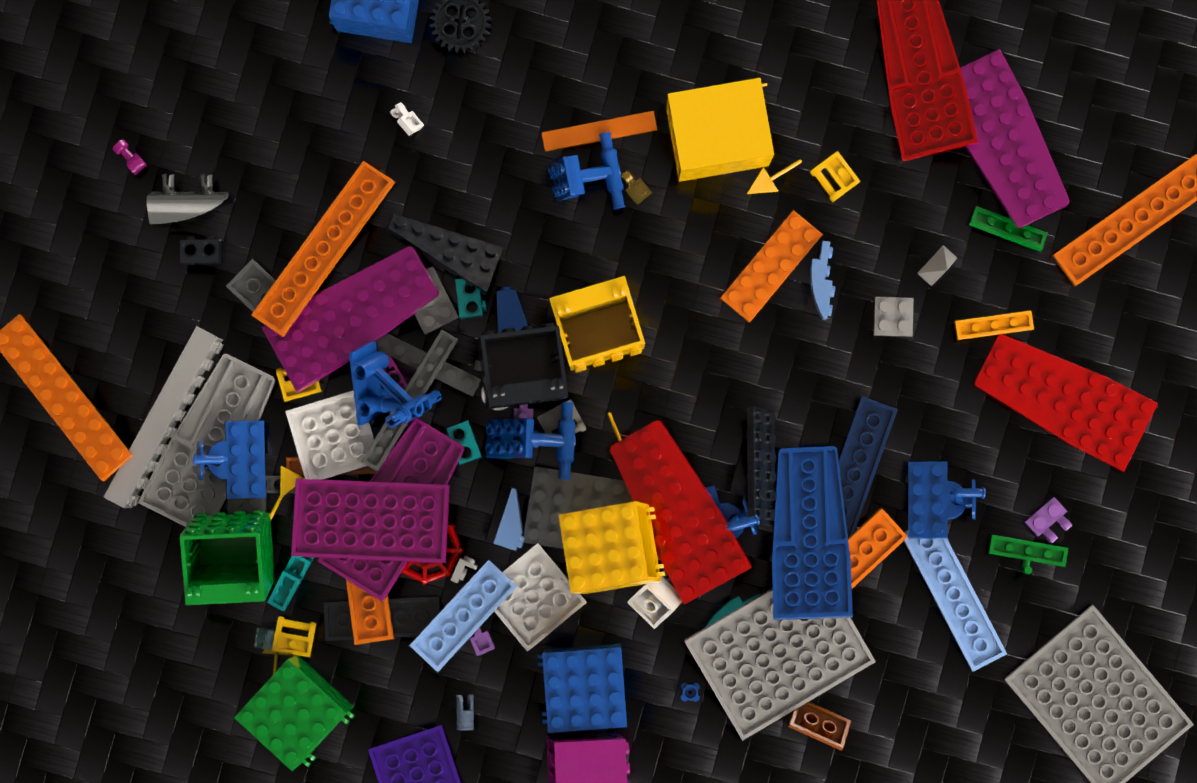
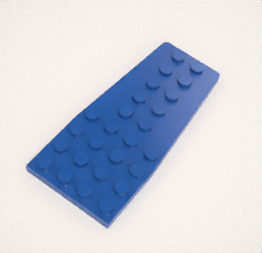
(810, 537)

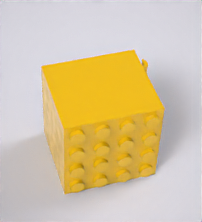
(598, 324)
(610, 547)

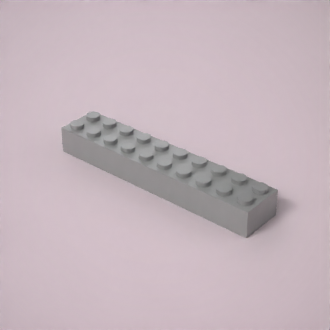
(164, 417)

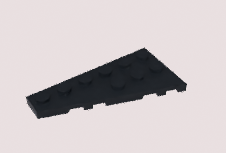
(454, 252)

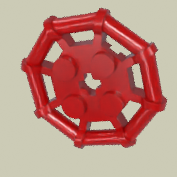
(446, 571)

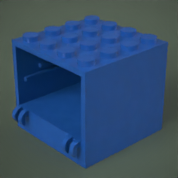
(375, 18)
(583, 688)

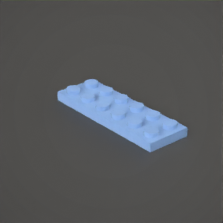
(463, 615)

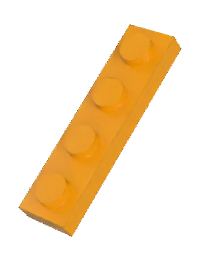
(994, 325)

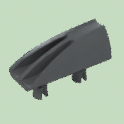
(178, 206)

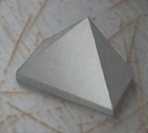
(937, 265)

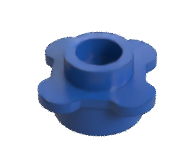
(694, 688)

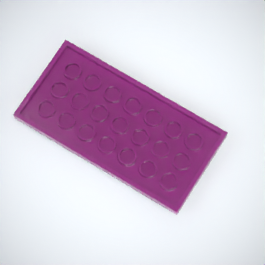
(370, 520)

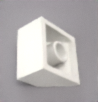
(655, 601)

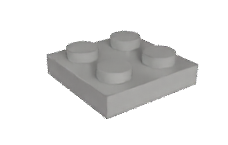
(893, 316)

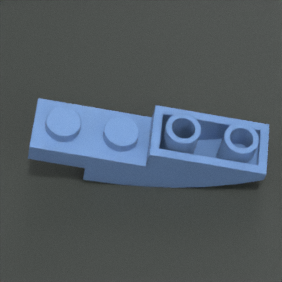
(822, 288)

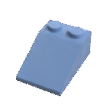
(510, 528)

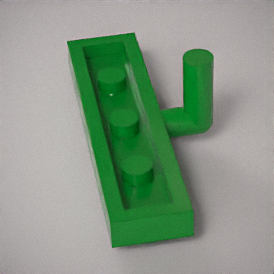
(1005, 228)
(1028, 552)

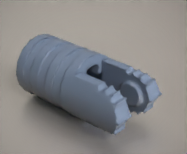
(465, 718)

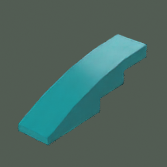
(289, 581)

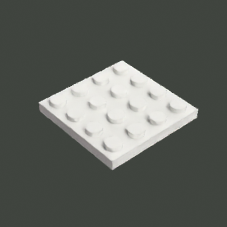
(329, 437)
(539, 600)

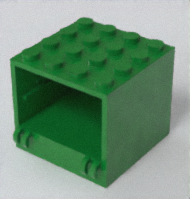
(227, 558)
(294, 712)

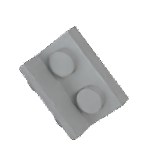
(460, 571)

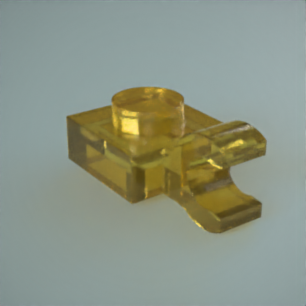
(637, 189)

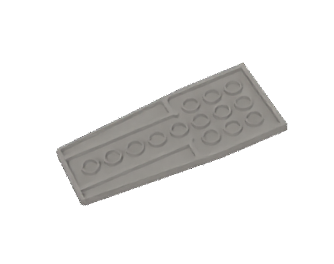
(230, 394)

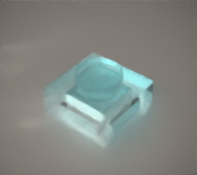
(264, 639)

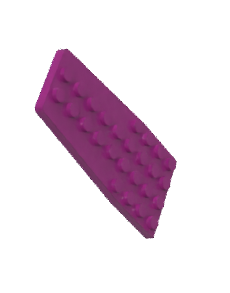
(1010, 143)
(351, 316)
(419, 458)

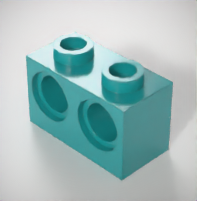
(465, 298)
(467, 441)

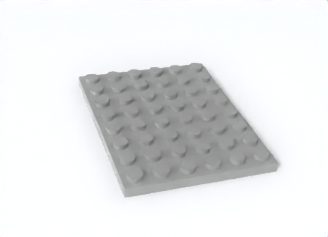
(774, 666)
(1098, 700)

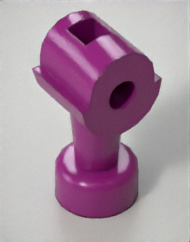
(134, 161)

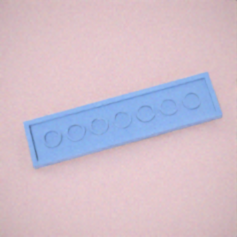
(956, 600)

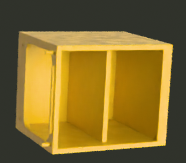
(719, 129)

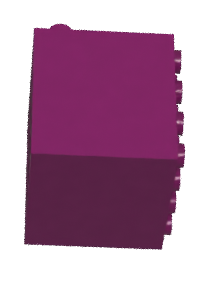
(587, 758)

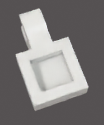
(407, 120)

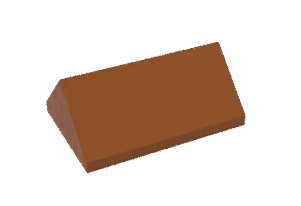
(820, 724)

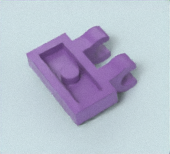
(1045, 517)

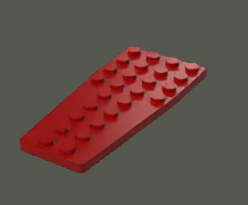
(924, 79)
(1067, 400)
(688, 523)

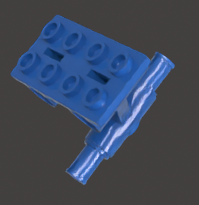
(569, 178)
(374, 400)
(517, 439)

